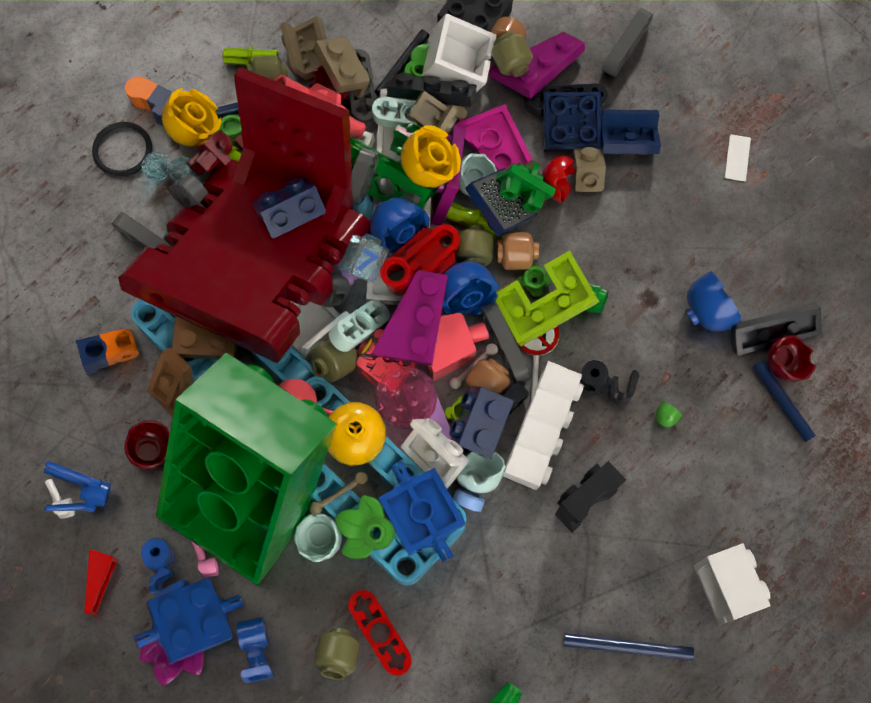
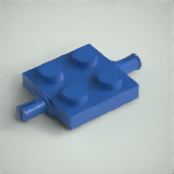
(421, 511)
(188, 620)

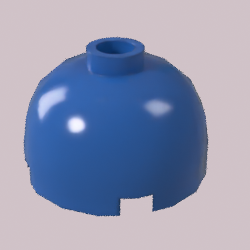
(397, 222)
(469, 288)
(711, 305)

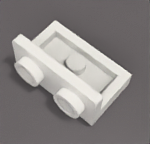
(433, 450)

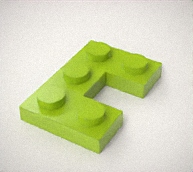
(569, 299)

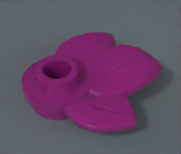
(163, 670)

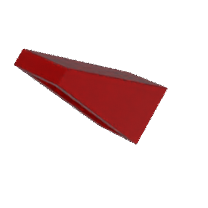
(98, 576)

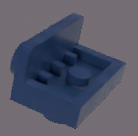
(630, 132)
(289, 206)
(480, 420)

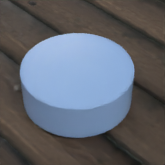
(469, 499)

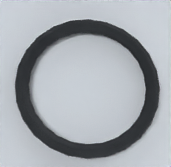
(104, 131)

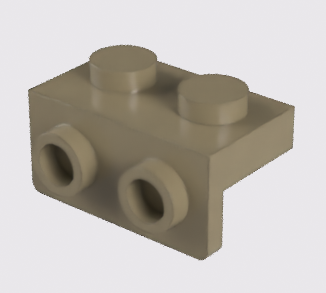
(300, 44)
(342, 65)

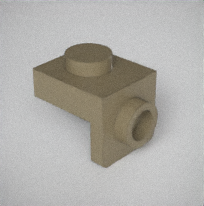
(432, 112)
(589, 169)

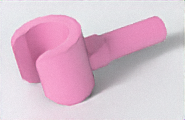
(207, 567)

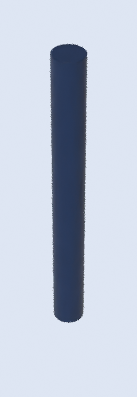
(628, 646)

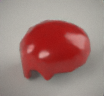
(556, 175)

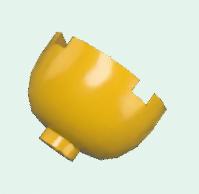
(190, 117)
(430, 157)
(356, 447)

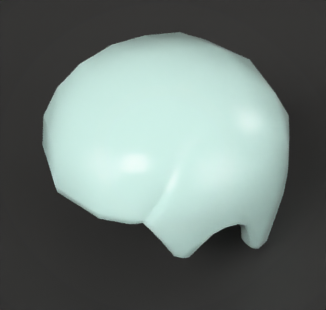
(473, 168)
(481, 473)
(317, 537)

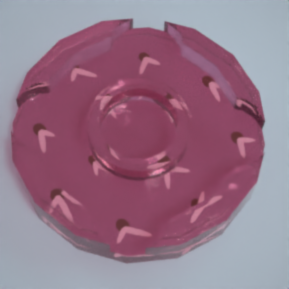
(405, 396)

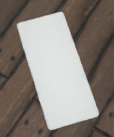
(737, 157)

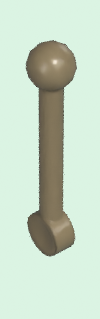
(360, 479)

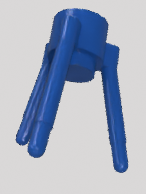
(93, 490)

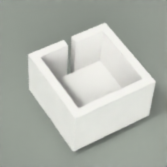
(457, 50)
(732, 584)

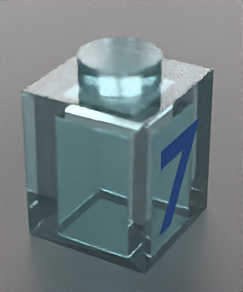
(364, 258)

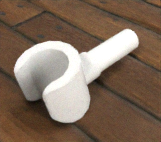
(56, 498)

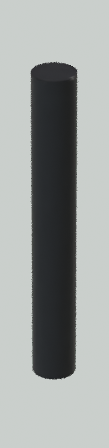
(404, 59)

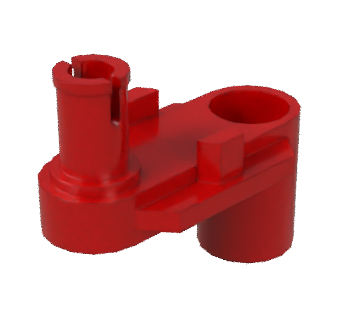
(422, 253)

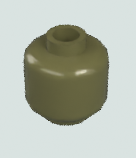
(511, 54)
(267, 66)
(475, 246)
(331, 362)
(337, 654)

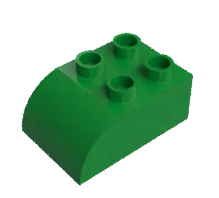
(242, 465)

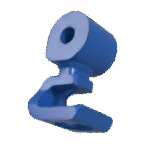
(158, 557)
(253, 639)

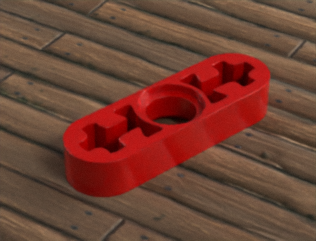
(375, 607)

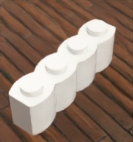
(542, 425)

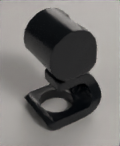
(596, 378)

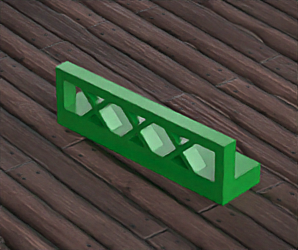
(394, 172)

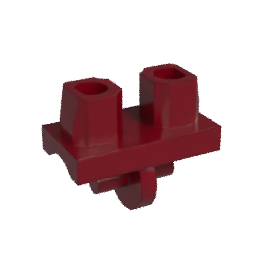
(210, 153)

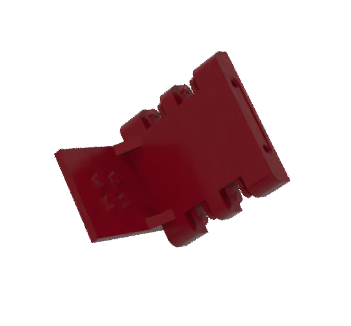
(223, 261)

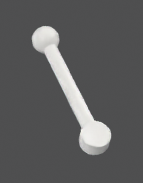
(491, 350)

